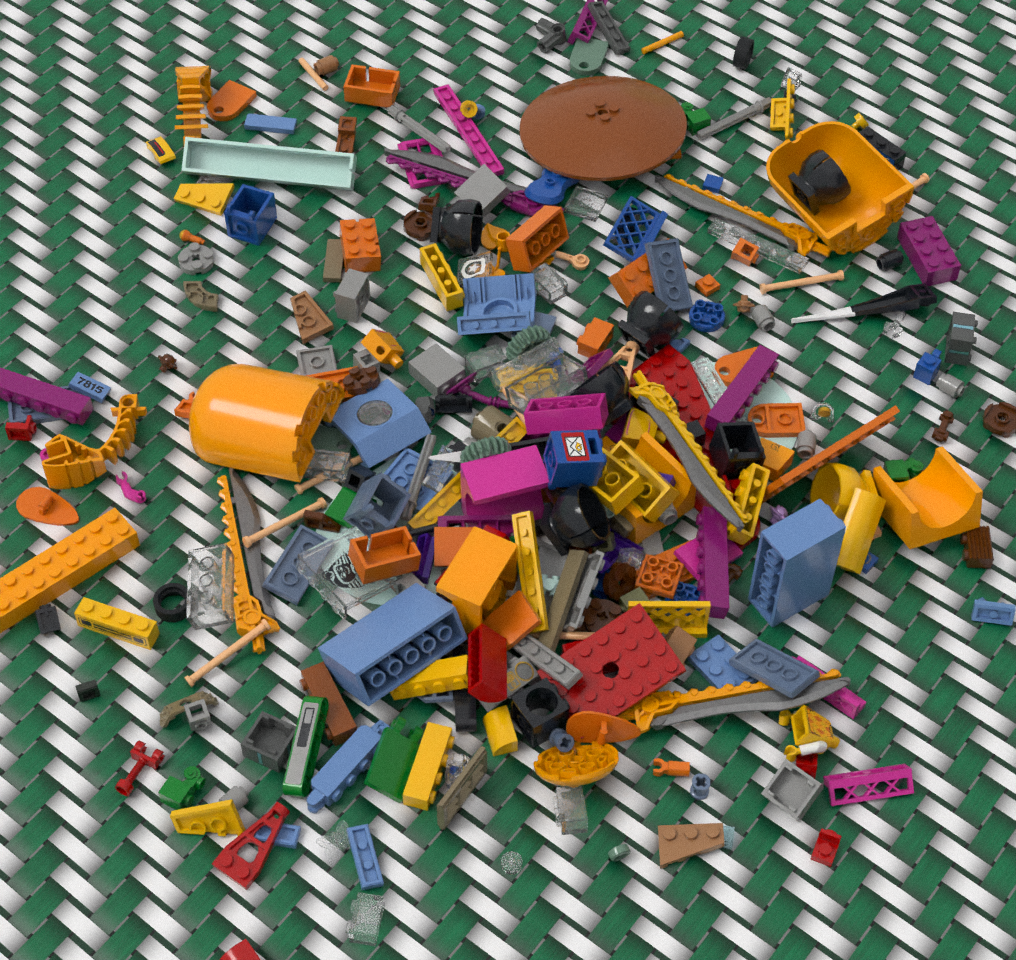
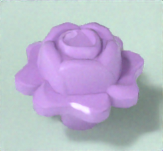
(778, 513)

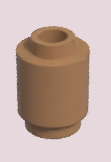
(326, 65)

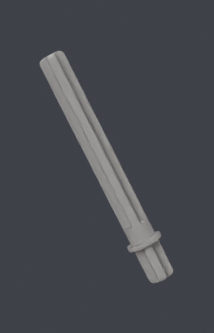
(400, 116)
(735, 118)
(418, 476)

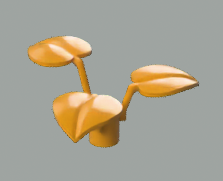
(495, 237)

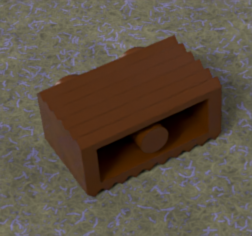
(977, 547)

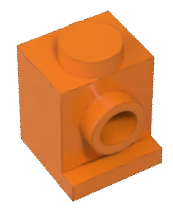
(744, 247)

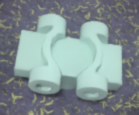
(550, 584)

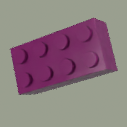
(928, 251)

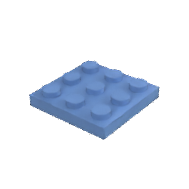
(402, 472)

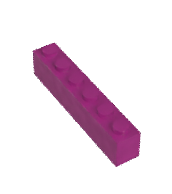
(743, 388)
(44, 397)
(713, 561)

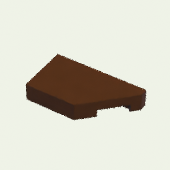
(427, 203)
(320, 521)

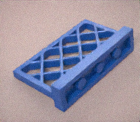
(649, 235)

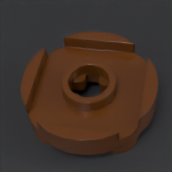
(411, 228)
(360, 380)
(994, 424)
(620, 572)
(597, 608)

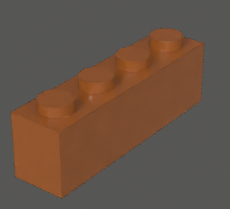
(339, 722)

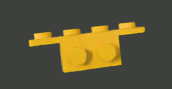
(781, 112)

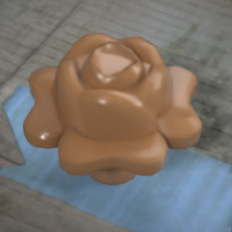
(744, 305)

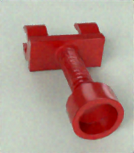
(137, 753)

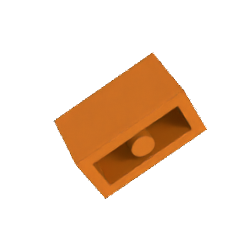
(595, 338)

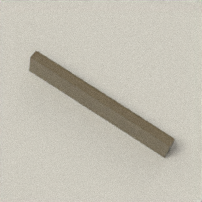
(563, 597)

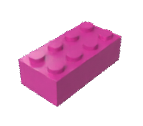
(566, 413)

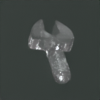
(895, 325)

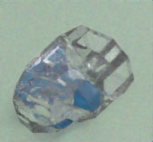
(455, 765)

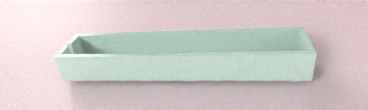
(269, 163)

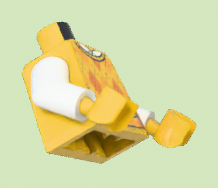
(810, 732)

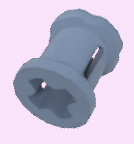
(562, 740)
(701, 786)

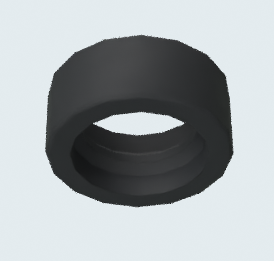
(743, 53)
(164, 592)

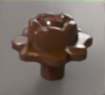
(167, 362)

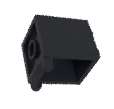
(745, 446)

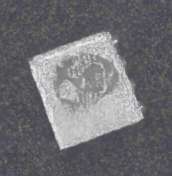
(334, 576)

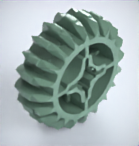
(526, 340)
(485, 448)

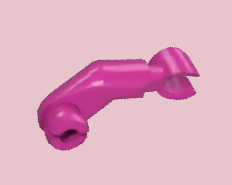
(129, 493)

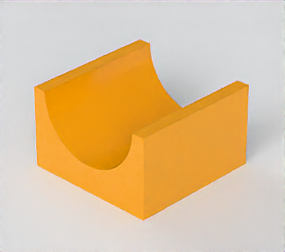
(664, 463)
(933, 504)
(480, 576)

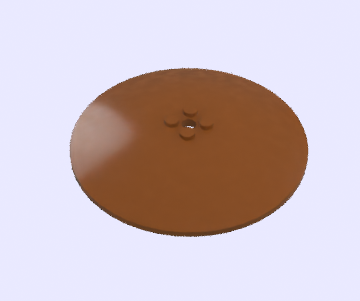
(603, 128)

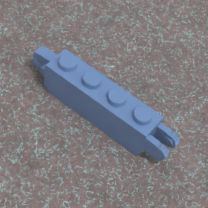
(344, 766)

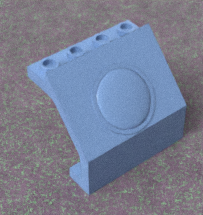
(498, 304)

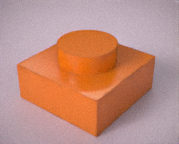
(707, 285)

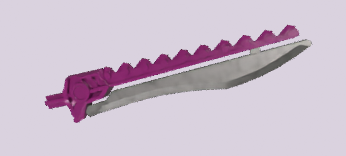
(456, 174)

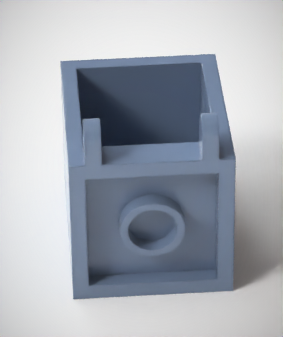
(370, 516)

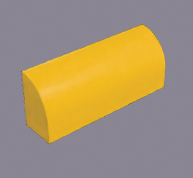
(860, 525)

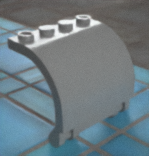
(552, 565)

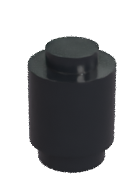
(889, 260)

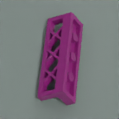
(584, 16)

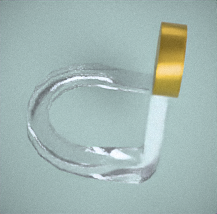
(827, 412)

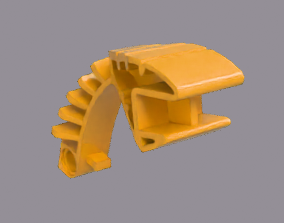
(193, 88)
(75, 464)

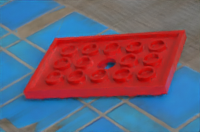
(639, 652)

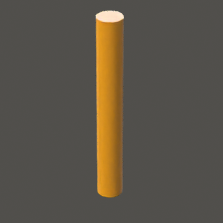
(660, 43)

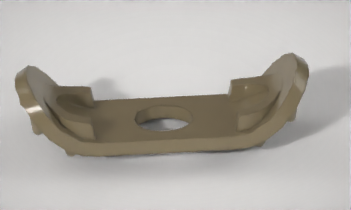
(175, 708)

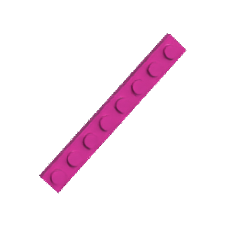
(468, 130)

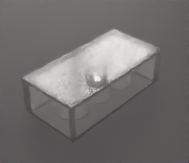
(553, 379)
(210, 586)

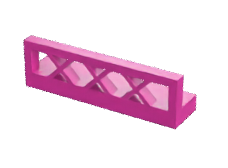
(842, 699)
(869, 776)

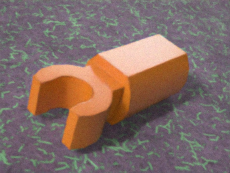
(672, 768)

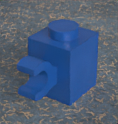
(928, 367)

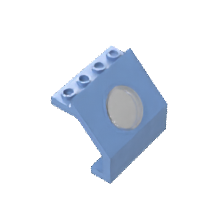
(380, 422)

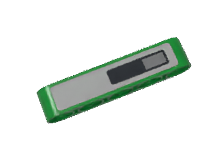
(305, 746)

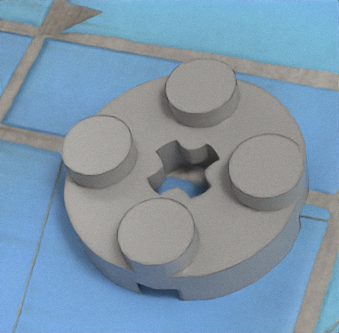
(194, 251)

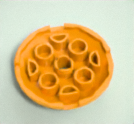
(578, 766)

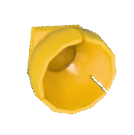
(836, 484)

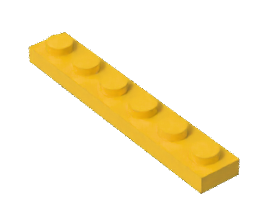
(529, 565)

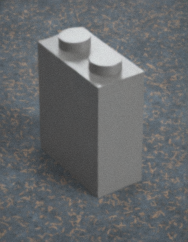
(483, 187)
(436, 370)

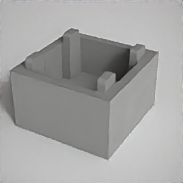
(352, 295)
(792, 790)

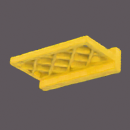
(693, 624)

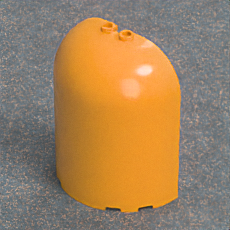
(875, 184)
(261, 419)

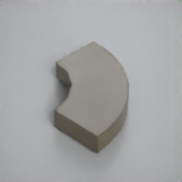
(200, 297)
(621, 525)

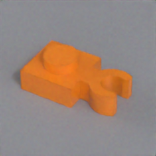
(184, 407)

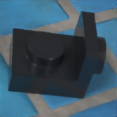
(47, 619)

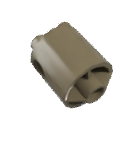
(489, 423)

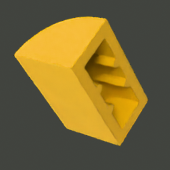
(500, 731)

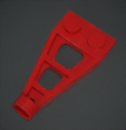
(237, 868)

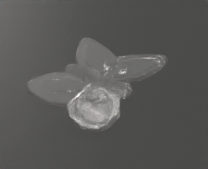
(334, 842)

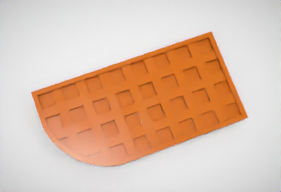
(829, 453)

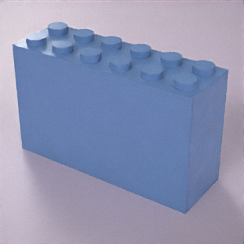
(796, 562)
(392, 643)

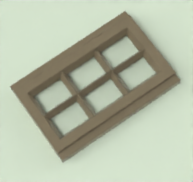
(462, 788)

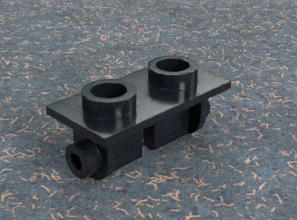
(455, 404)

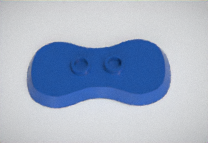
(549, 188)

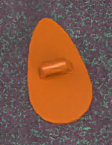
(46, 507)
(600, 728)

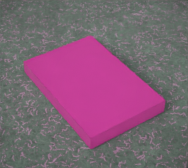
(687, 555)

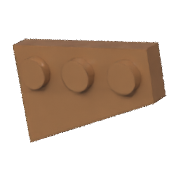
(309, 317)
(687, 840)

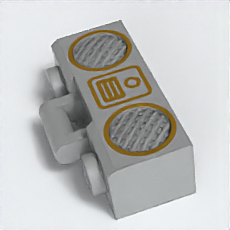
(519, 674)

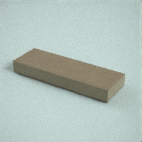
(333, 261)

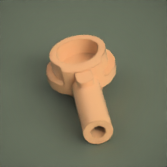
(578, 261)

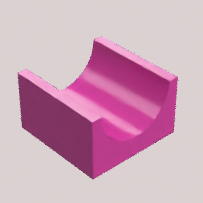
(504, 486)

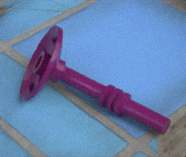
(464, 387)

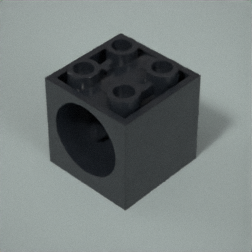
(535, 727)

